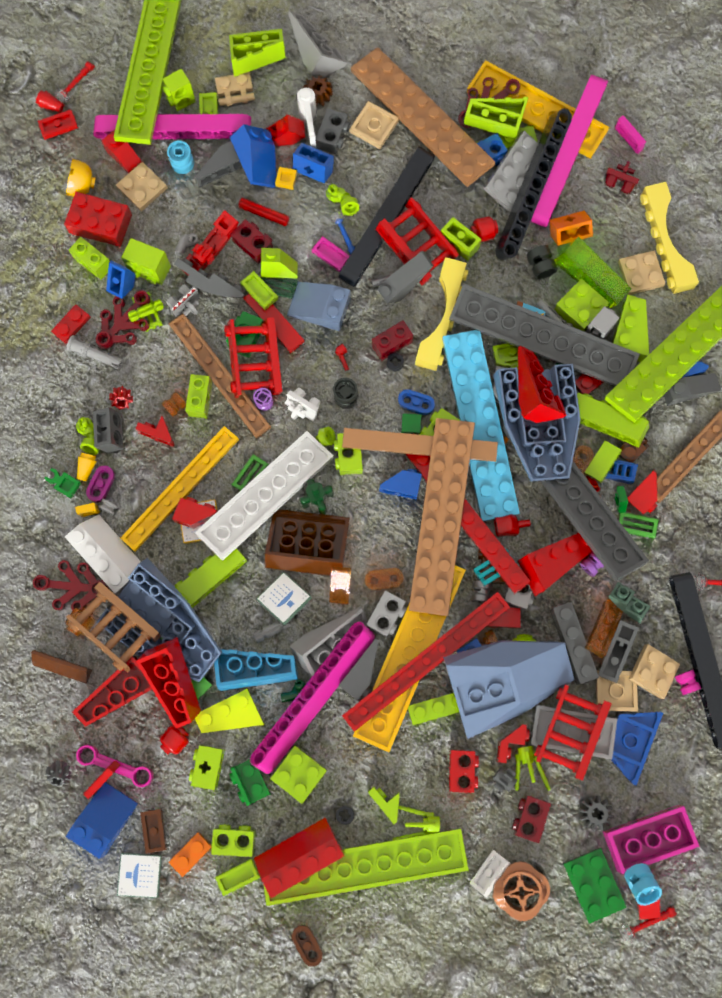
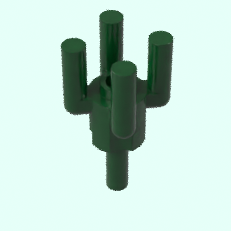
(316, 495)

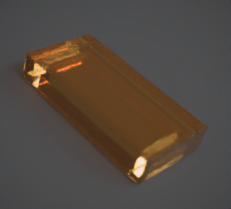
(340, 585)

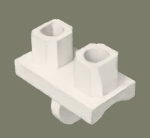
(300, 406)

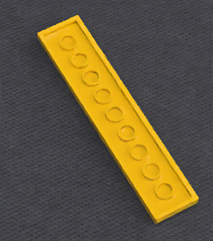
(413, 637)

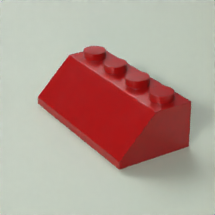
(298, 857)

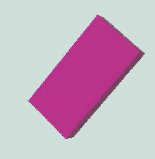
(630, 134)
(330, 253)

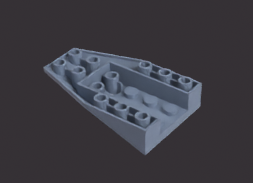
(545, 446)
(170, 614)
(505, 680)

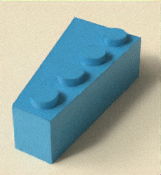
(247, 669)

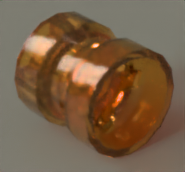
(174, 404)

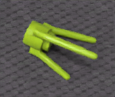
(526, 755)
(430, 823)

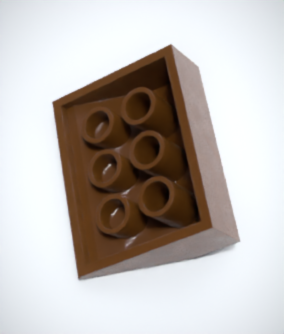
(306, 542)

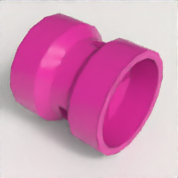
(687, 682)

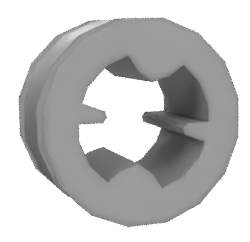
(108, 506)

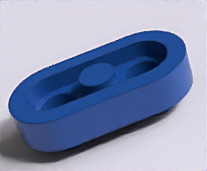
(417, 400)

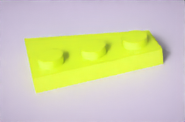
(231, 713)

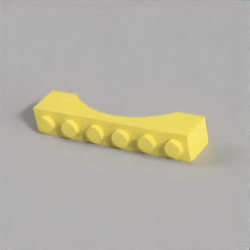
(679, 272)
(431, 348)

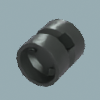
(541, 261)
(345, 393)

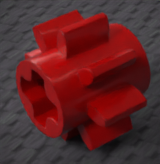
(203, 254)
(121, 397)

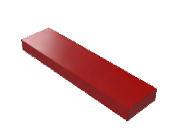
(284, 331)

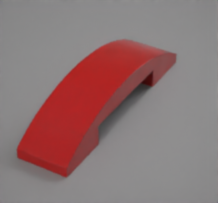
(217, 237)

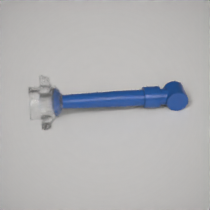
(337, 219)

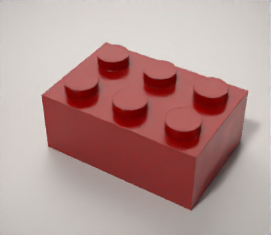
(98, 219)

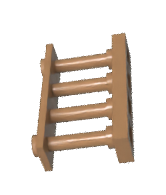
(118, 607)

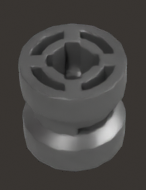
(481, 592)

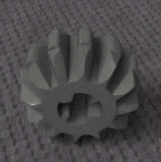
(598, 805)

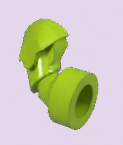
(348, 204)
(86, 428)

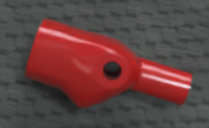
(509, 525)

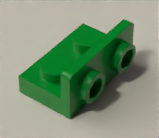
(250, 782)

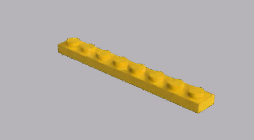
(180, 487)

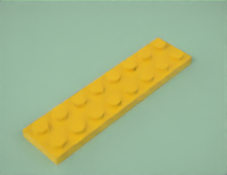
(538, 106)

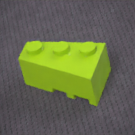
(255, 50)
(496, 115)

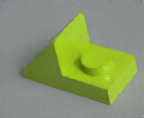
(389, 807)

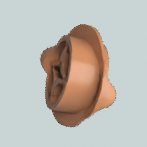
(524, 912)

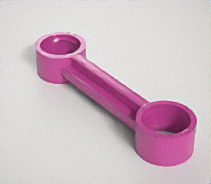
(124, 769)

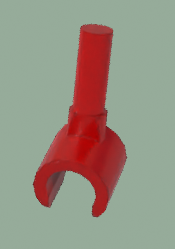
(340, 351)

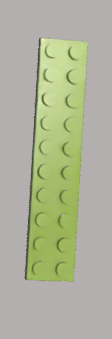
(146, 71)
(669, 360)
(382, 865)

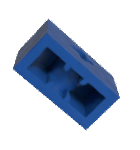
(313, 163)

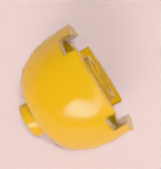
(80, 178)

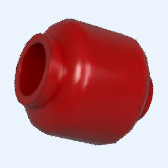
(485, 228)
(174, 740)

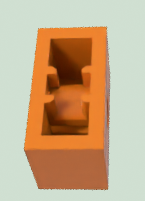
(569, 227)

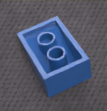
(256, 154)
(102, 820)

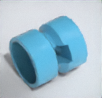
(180, 157)
(643, 884)

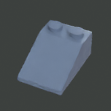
(320, 304)

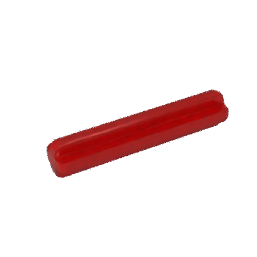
(263, 211)

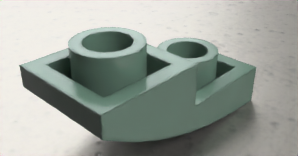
(624, 599)

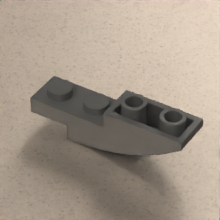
(215, 284)

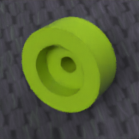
(326, 436)

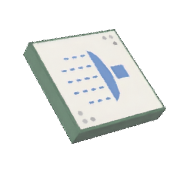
(284, 598)
(139, 875)

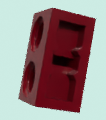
(249, 243)
(392, 340)
(537, 819)

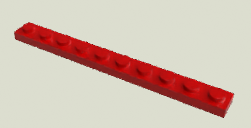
(482, 536)
(425, 661)

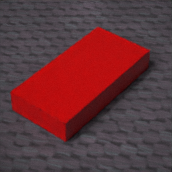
(101, 779)

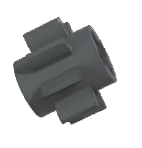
(58, 773)
(504, 779)

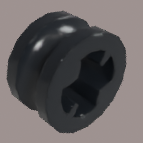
(391, 365)
(339, 818)

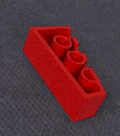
(553, 561)
(170, 680)
(113, 693)

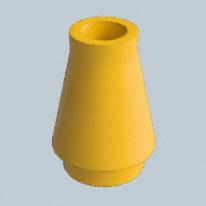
(85, 466)

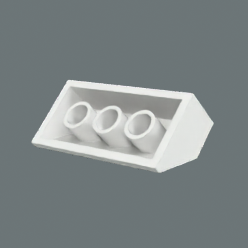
(104, 552)

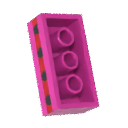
(651, 838)

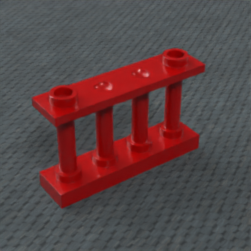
(399, 244)
(269, 346)
(585, 748)

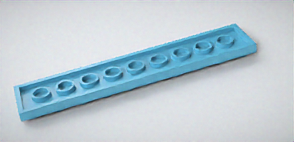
(477, 404)

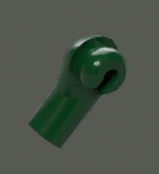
(290, 696)

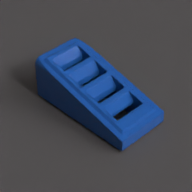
(622, 478)

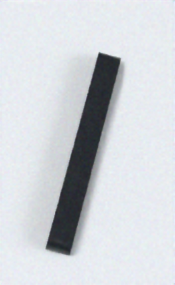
(539, 177)
(390, 210)
(699, 650)

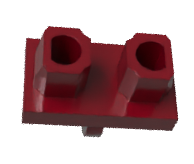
(614, 175)

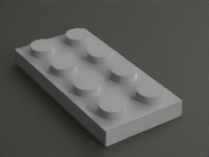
(511, 171)
(542, 721)

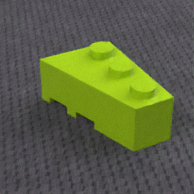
(632, 327)

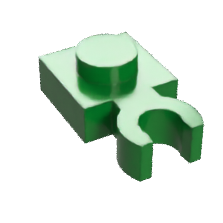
(64, 484)

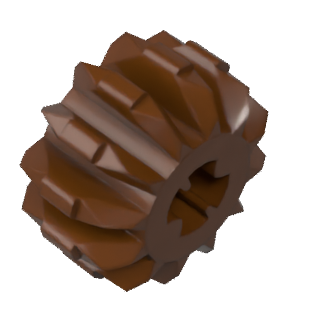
(321, 88)

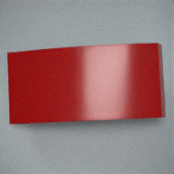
(508, 619)

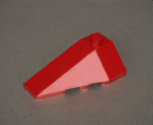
(535, 395)

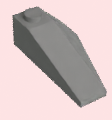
(314, 50)
(317, 645)

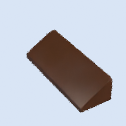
(60, 666)

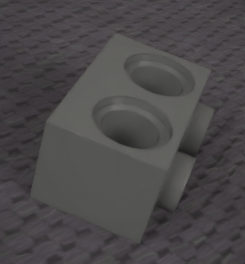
(330, 131)
(108, 430)

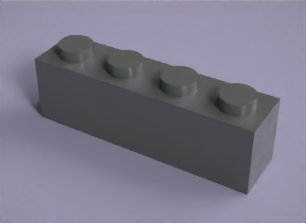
(573, 637)

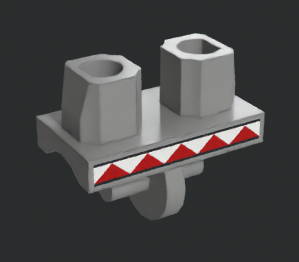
(186, 304)

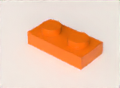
(190, 854)

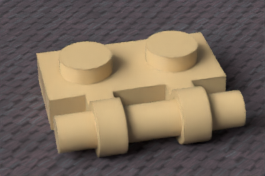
(233, 85)

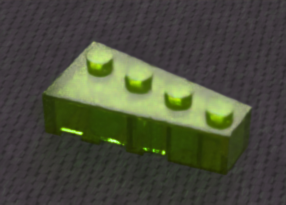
(583, 263)

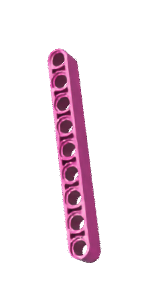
(182, 125)
(569, 149)
(312, 698)

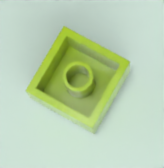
(146, 261)
(580, 305)
(298, 774)

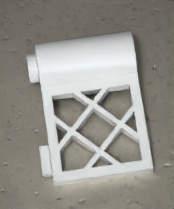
(308, 111)

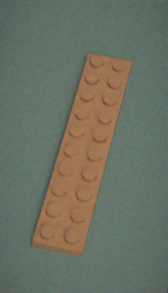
(423, 117)
(442, 517)

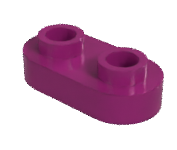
(99, 484)

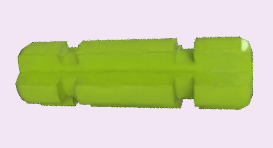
(145, 310)

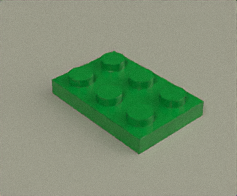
(594, 885)

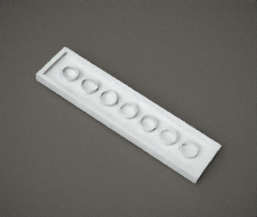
(264, 495)

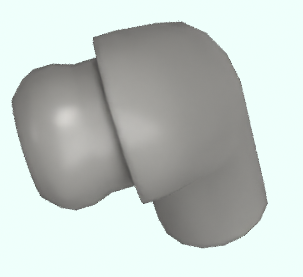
(184, 242)

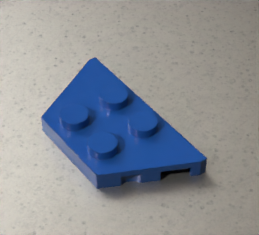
(633, 742)

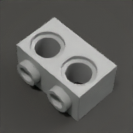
(382, 612)

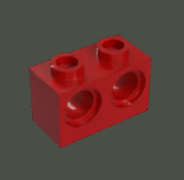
(457, 771)

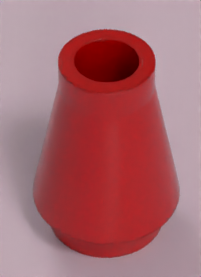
(48, 101)

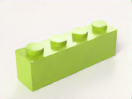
(610, 421)
(209, 576)

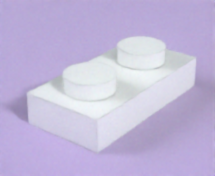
(489, 873)

